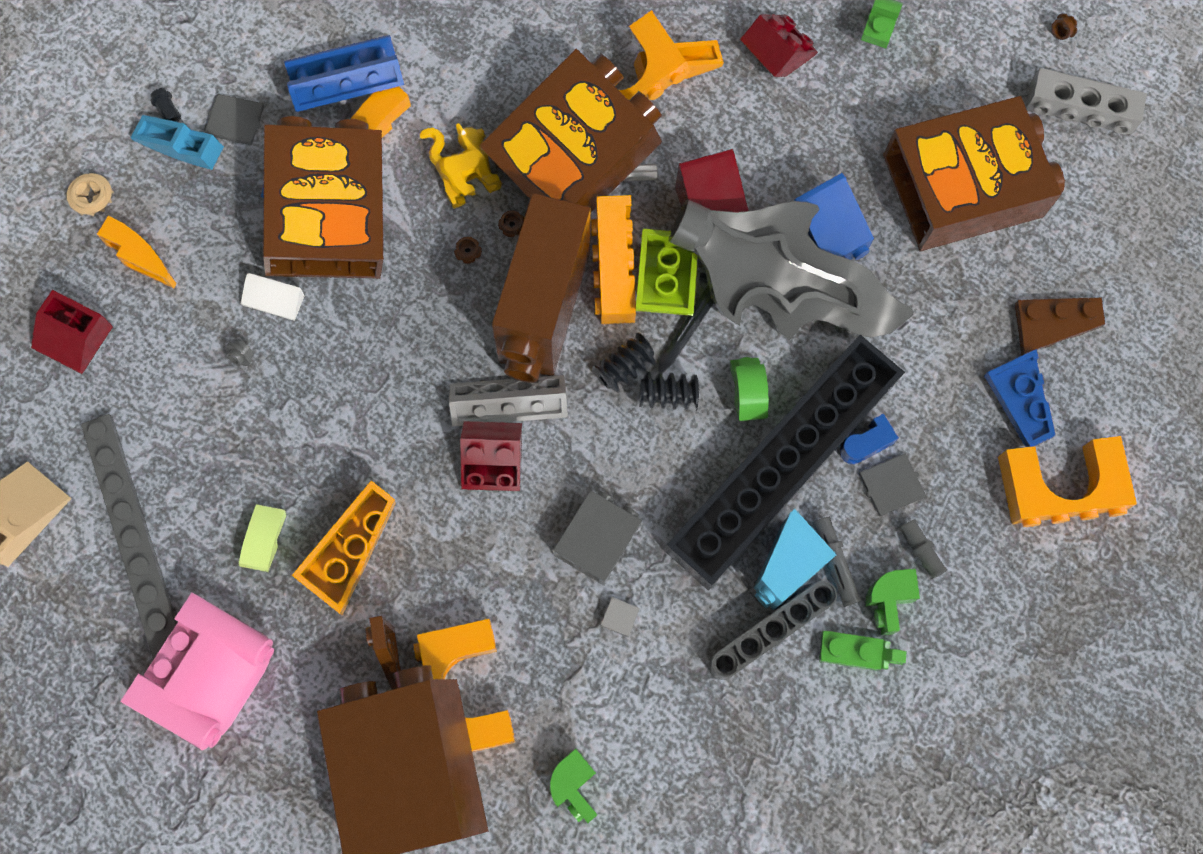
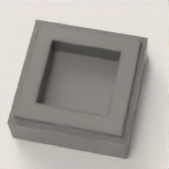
(620, 617)

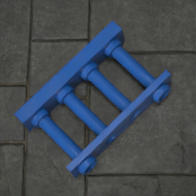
(343, 73)

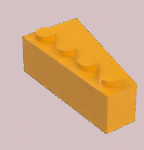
(614, 260)
(344, 551)

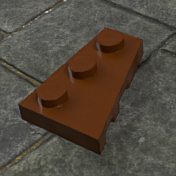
(1053, 320)
(382, 638)

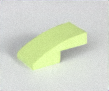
(261, 538)

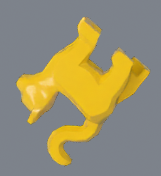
(463, 166)

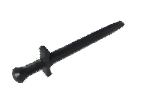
(688, 328)

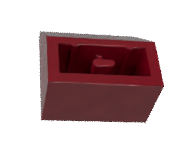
(778, 44)
(68, 332)
(491, 456)

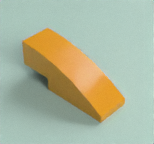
(699, 55)
(383, 109)
(134, 251)

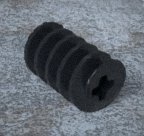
(625, 362)
(669, 390)

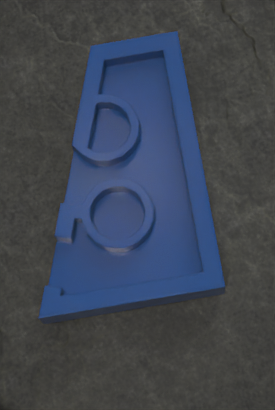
(1023, 398)

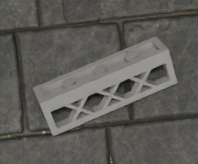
(508, 403)

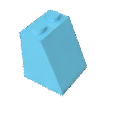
(791, 561)

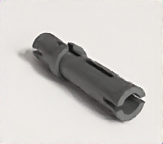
(838, 565)

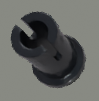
(164, 104)

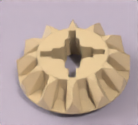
(80, 189)

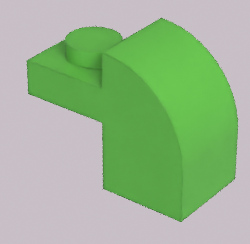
(881, 22)
(750, 388)
(889, 590)
(567, 779)

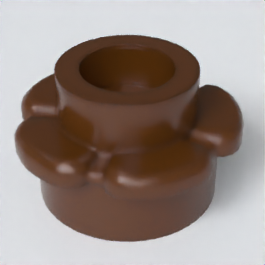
(1064, 26)
(511, 217)
(467, 243)

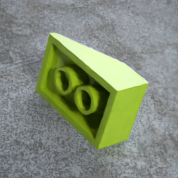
(665, 275)

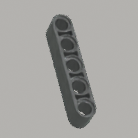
(783, 620)

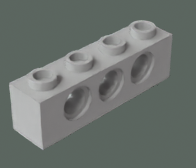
(1100, 99)

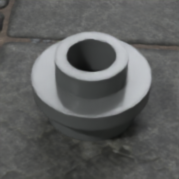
(239, 353)

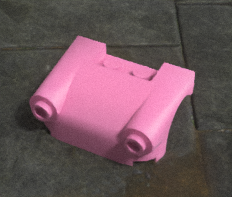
(201, 674)

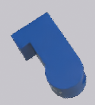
(861, 447)

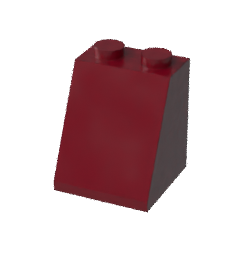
(712, 182)

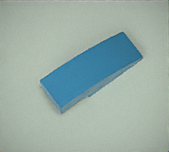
(178, 141)

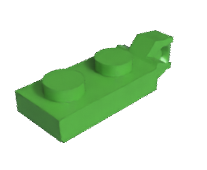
(858, 651)

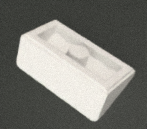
(271, 296)

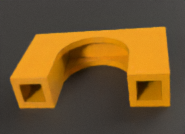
(664, 60)
(1032, 501)
(448, 647)

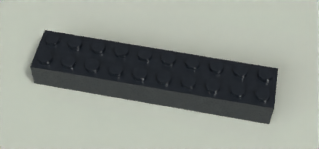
(783, 462)

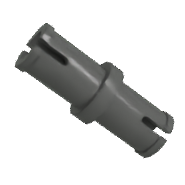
(923, 549)

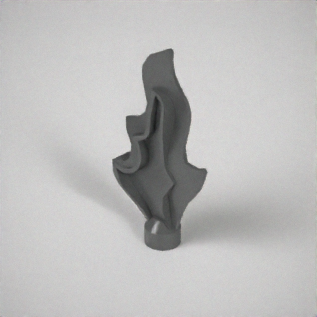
(774, 264)

